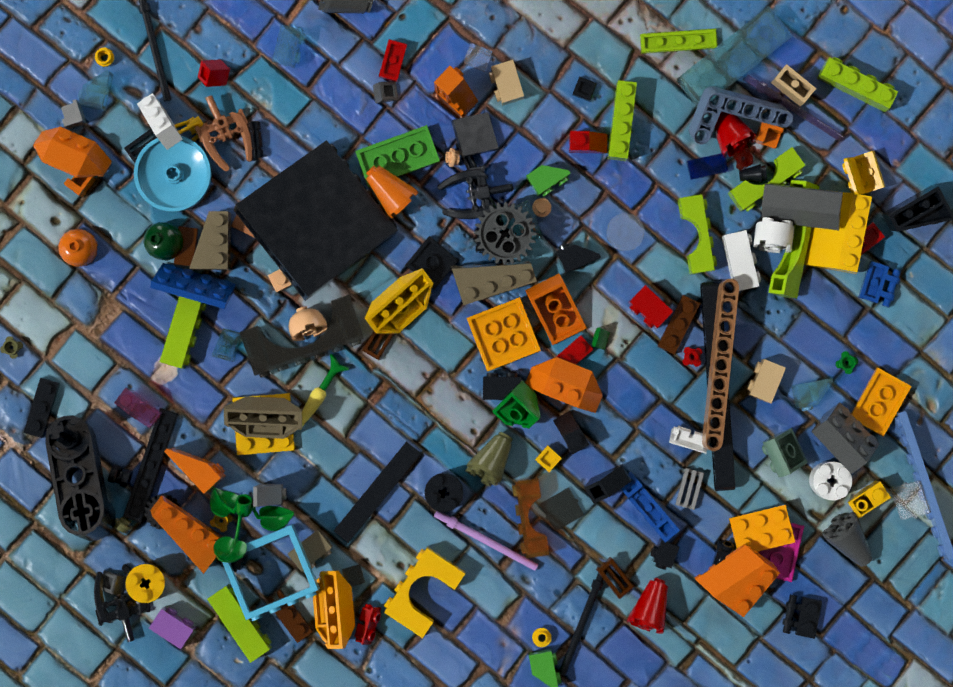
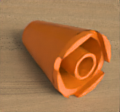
(390, 190)

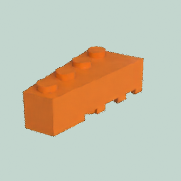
(187, 531)

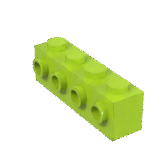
(857, 84)

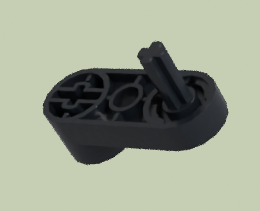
(78, 498)

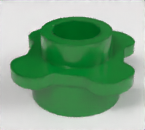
(852, 361)

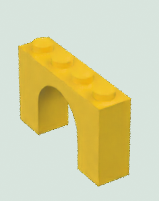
(401, 607)

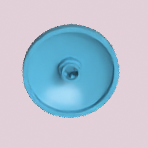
(172, 177)

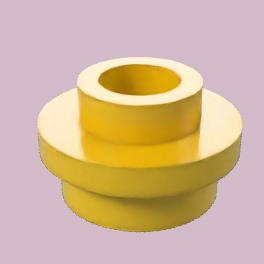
(98, 57)
(539, 631)

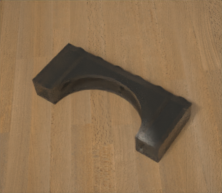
(342, 331)

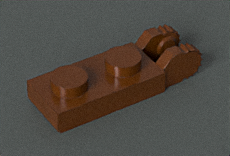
(292, 619)

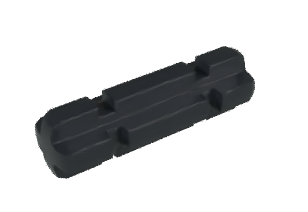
(256, 139)

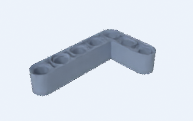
(737, 108)

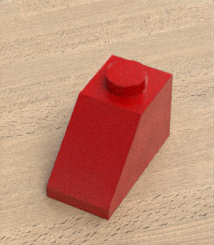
(587, 142)

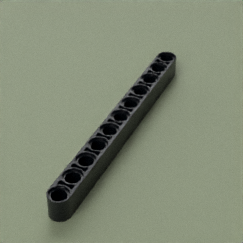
(723, 458)

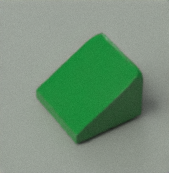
(600, 338)

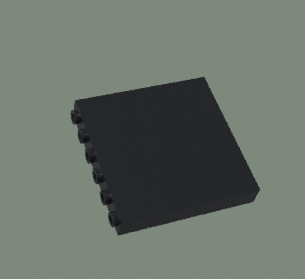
(315, 219)

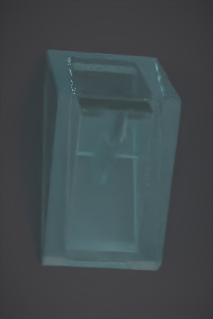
(227, 345)

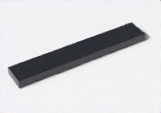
(150, 465)
(377, 492)

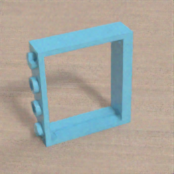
(291, 599)

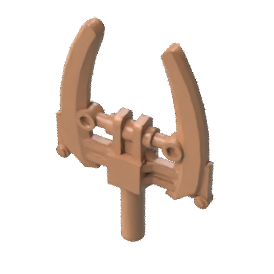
(221, 125)

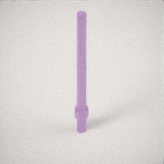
(453, 522)

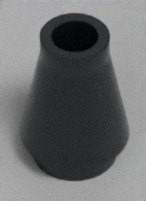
(753, 174)

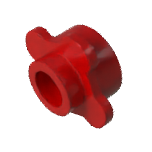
(687, 356)

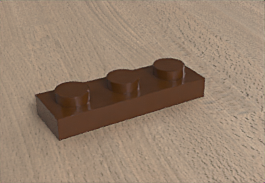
(678, 324)

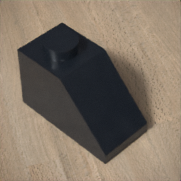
(575, 256)
(571, 432)

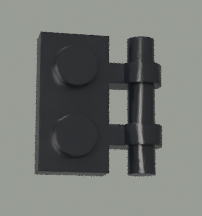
(807, 619)

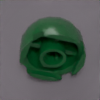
(163, 241)

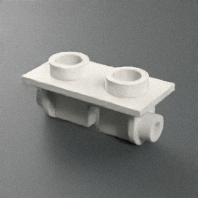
(682, 437)

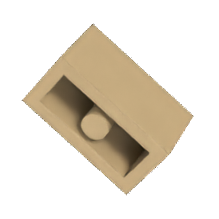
(507, 83)
(793, 85)
(765, 381)

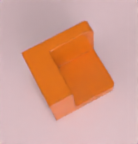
(768, 135)
(80, 185)

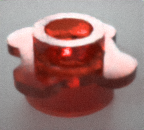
(748, 158)

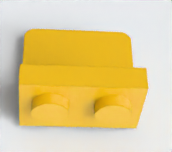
(863, 173)

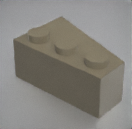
(214, 244)

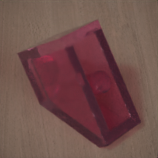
(137, 407)

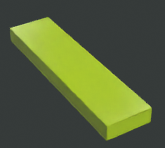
(678, 41)

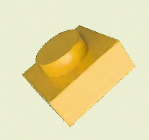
(548, 458)

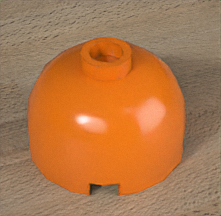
(78, 247)

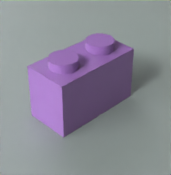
(172, 627)

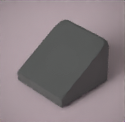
(385, 92)
(113, 583)

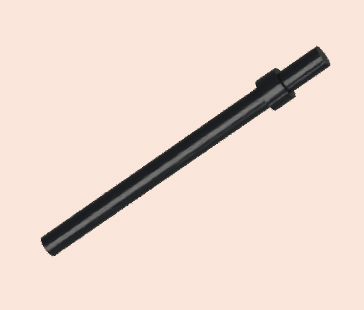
(144, 9)
(596, 585)

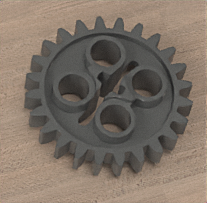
(490, 223)

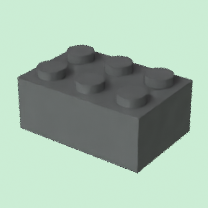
(845, 438)

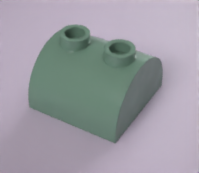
(784, 452)

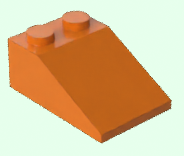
(556, 309)
(199, 470)

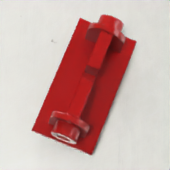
(371, 616)

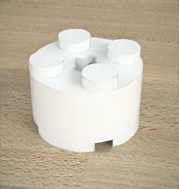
(773, 235)
(835, 490)

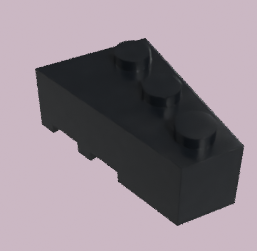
(919, 210)

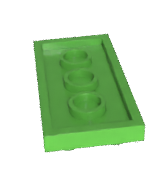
(400, 153)

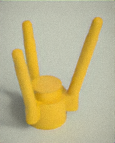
(191, 124)

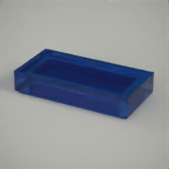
(707, 166)

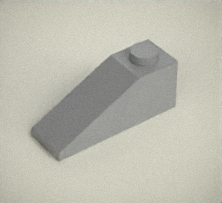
(268, 494)

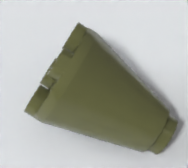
(491, 460)

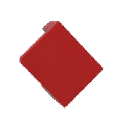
(213, 73)

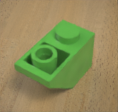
(545, 178)
(543, 667)

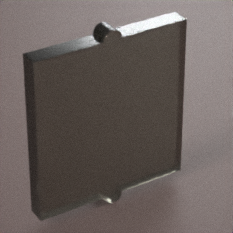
(561, 509)

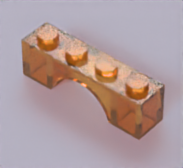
(534, 543)

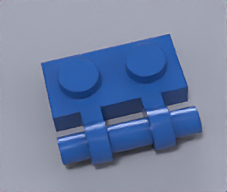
(874, 282)

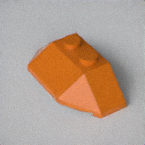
(71, 153)
(566, 383)

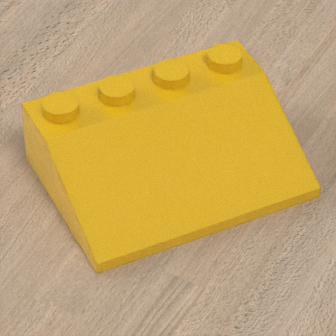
(841, 248)

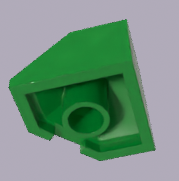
(519, 407)

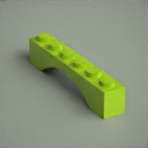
(788, 274)

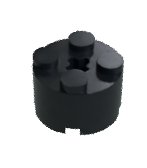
(450, 501)

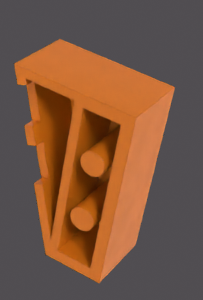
(455, 91)

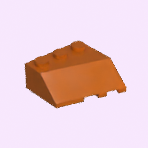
(739, 579)

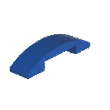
(650, 509)

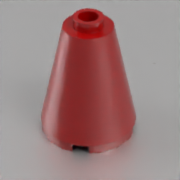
(732, 134)
(651, 607)

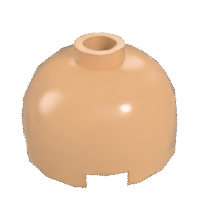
(306, 323)

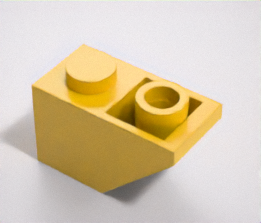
(868, 498)

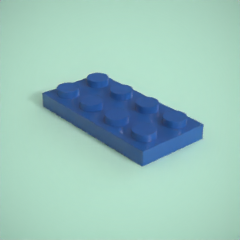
(193, 285)

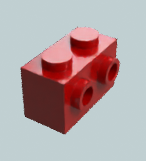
(650, 307)

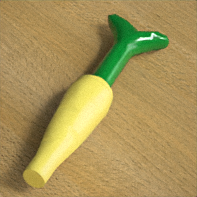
(318, 394)

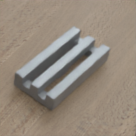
(696, 492)

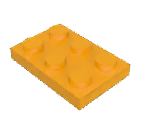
(880, 401)
(763, 529)

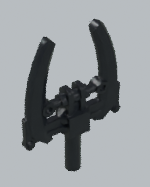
(482, 192)
(122, 611)

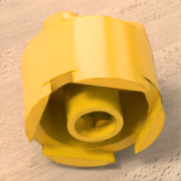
(155, 587)

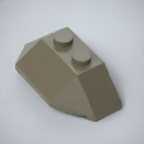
(263, 417)

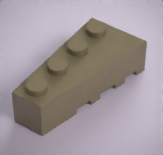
(490, 279)

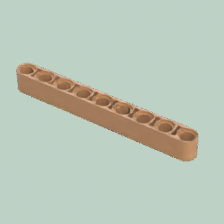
(726, 357)

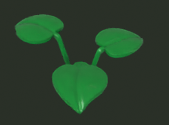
(224, 503)

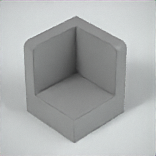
(73, 115)

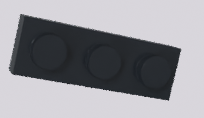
(41, 407)

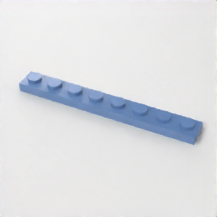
(915, 459)

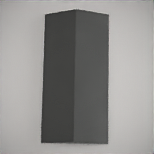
(802, 206)

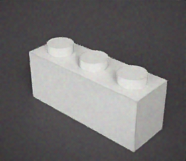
(159, 121)
(741, 259)

